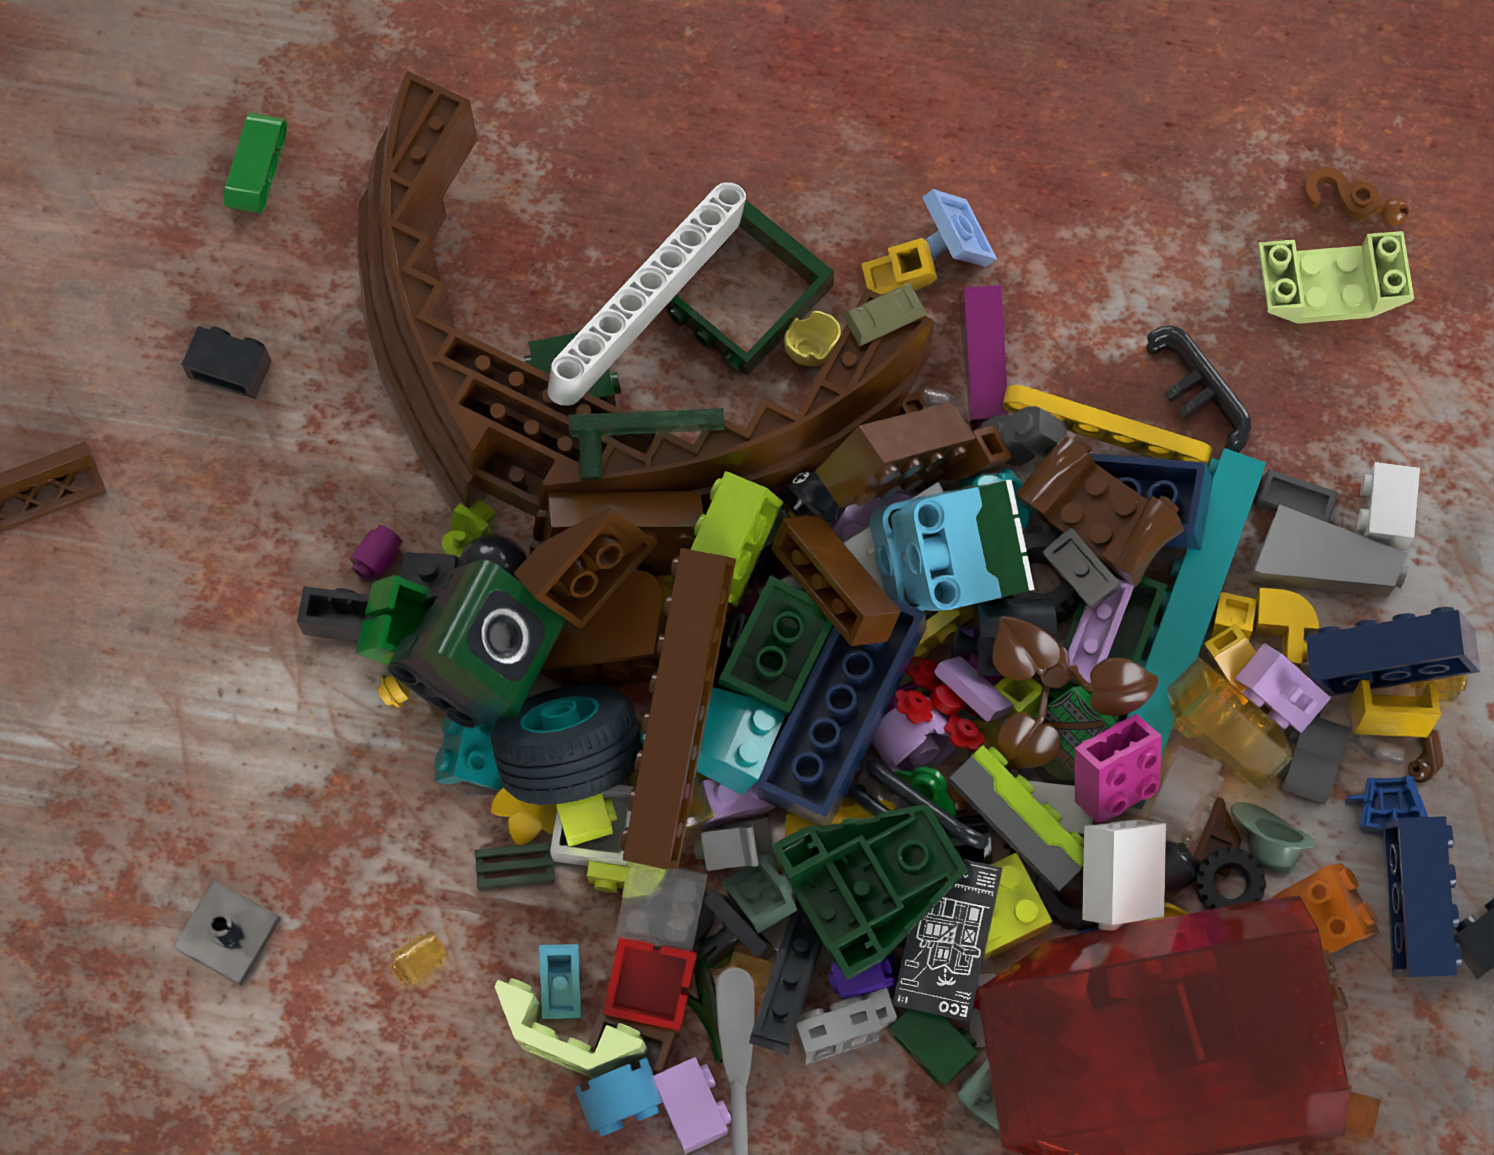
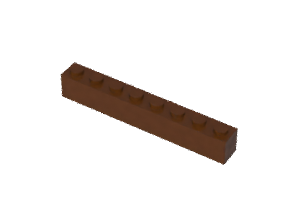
(677, 709)

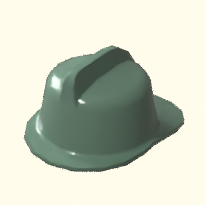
(1271, 838)

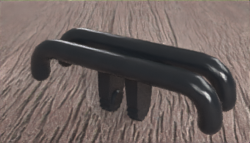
(1205, 375)
(909, 798)

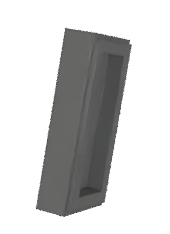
(1296, 495)

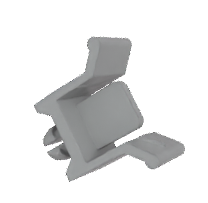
(734, 844)

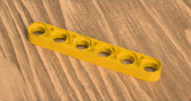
(1110, 427)

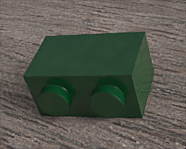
(934, 1045)

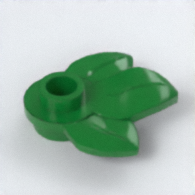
(930, 784)

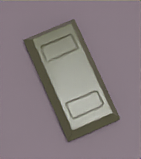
(884, 314)

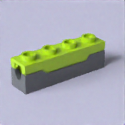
(1018, 817)

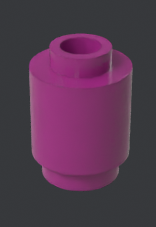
(376, 553)

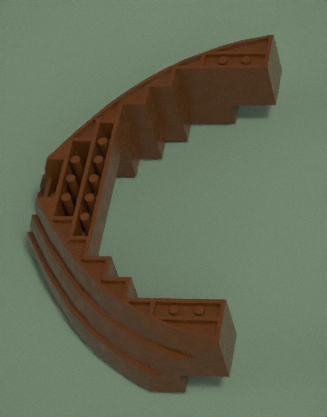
(488, 418)

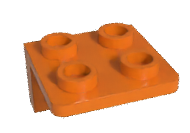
(1335, 906)

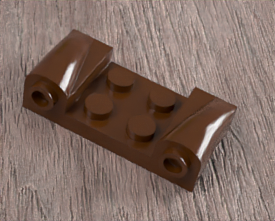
(1103, 511)

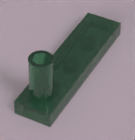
(592, 426)

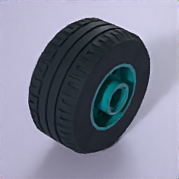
(567, 744)

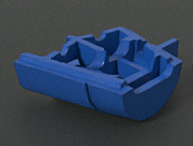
(1388, 800)

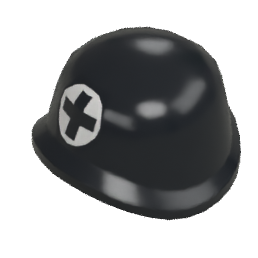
(810, 496)

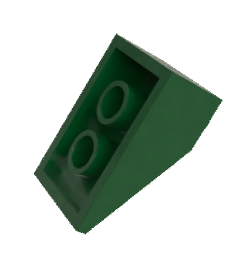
(776, 647)

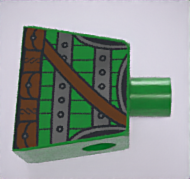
(1075, 723)

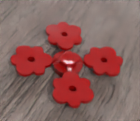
(918, 708)

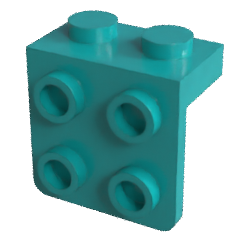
(467, 756)

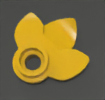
(524, 818)

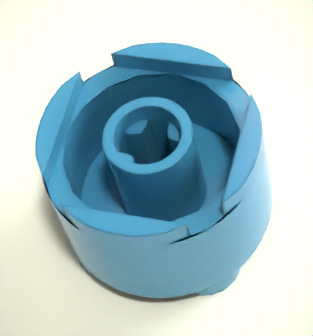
(619, 1096)

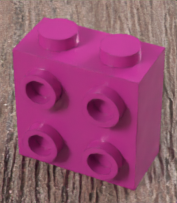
(1117, 768)

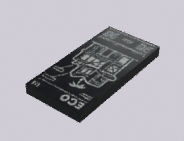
(949, 948)

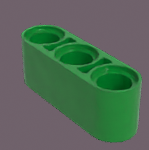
(255, 163)

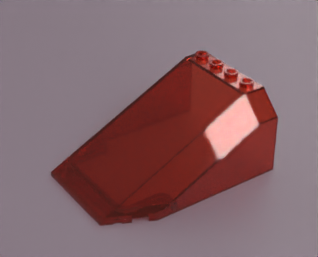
(1169, 1038)

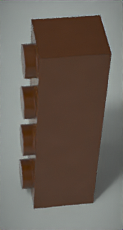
(835, 580)

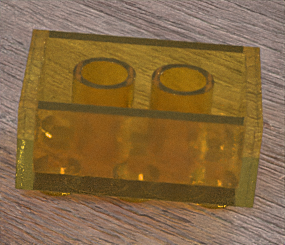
(1228, 725)

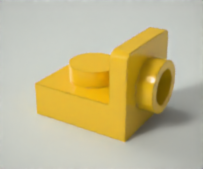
(1233, 610)

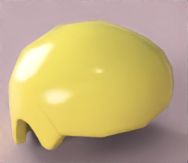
(812, 339)

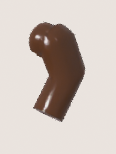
(1430, 760)

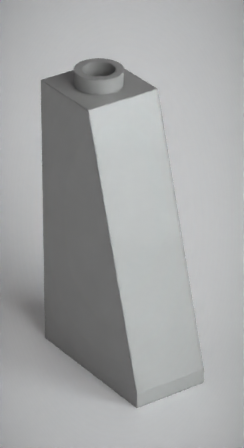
(1324, 557)

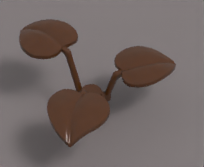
(1024, 649)

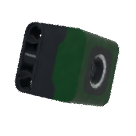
(477, 645)

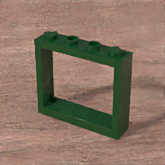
(793, 255)

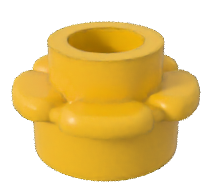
(393, 691)

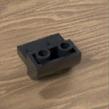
(986, 621)

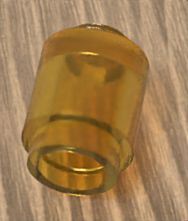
(417, 958)

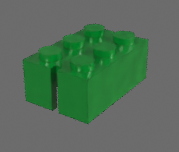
(395, 612)

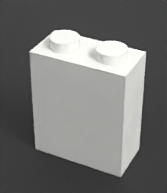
(1123, 872)

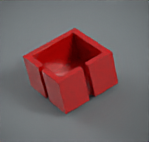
(649, 983)

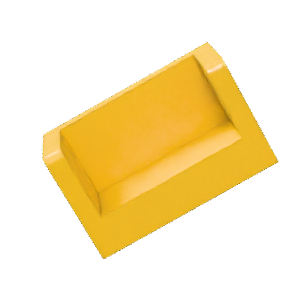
(1394, 713)

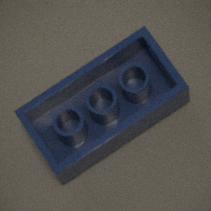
(1182, 482)
(1393, 651)
(1421, 897)

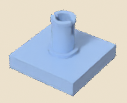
(957, 230)

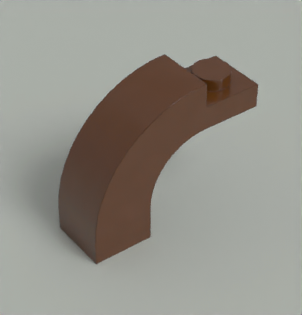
(983, 454)

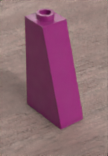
(983, 351)

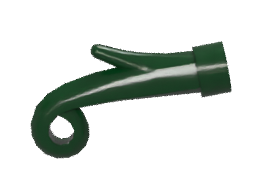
(706, 1006)

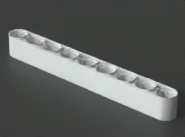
(645, 294)

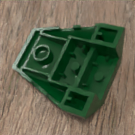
(869, 880)

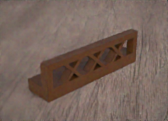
(45, 472)

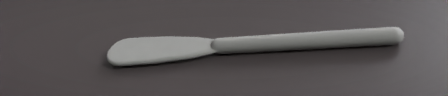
(735, 1023)

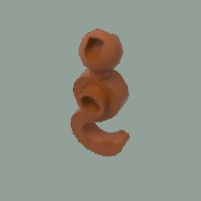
(1357, 200)

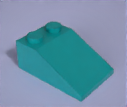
(736, 739)

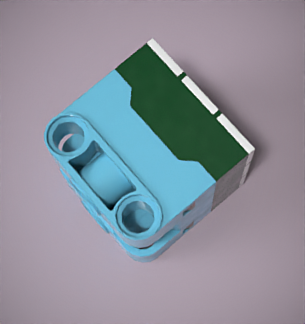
(952, 547)

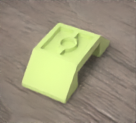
(1336, 281)
(614, 1049)

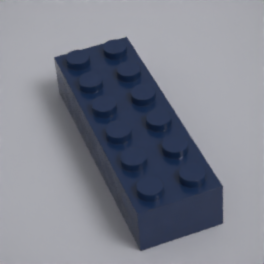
(837, 720)

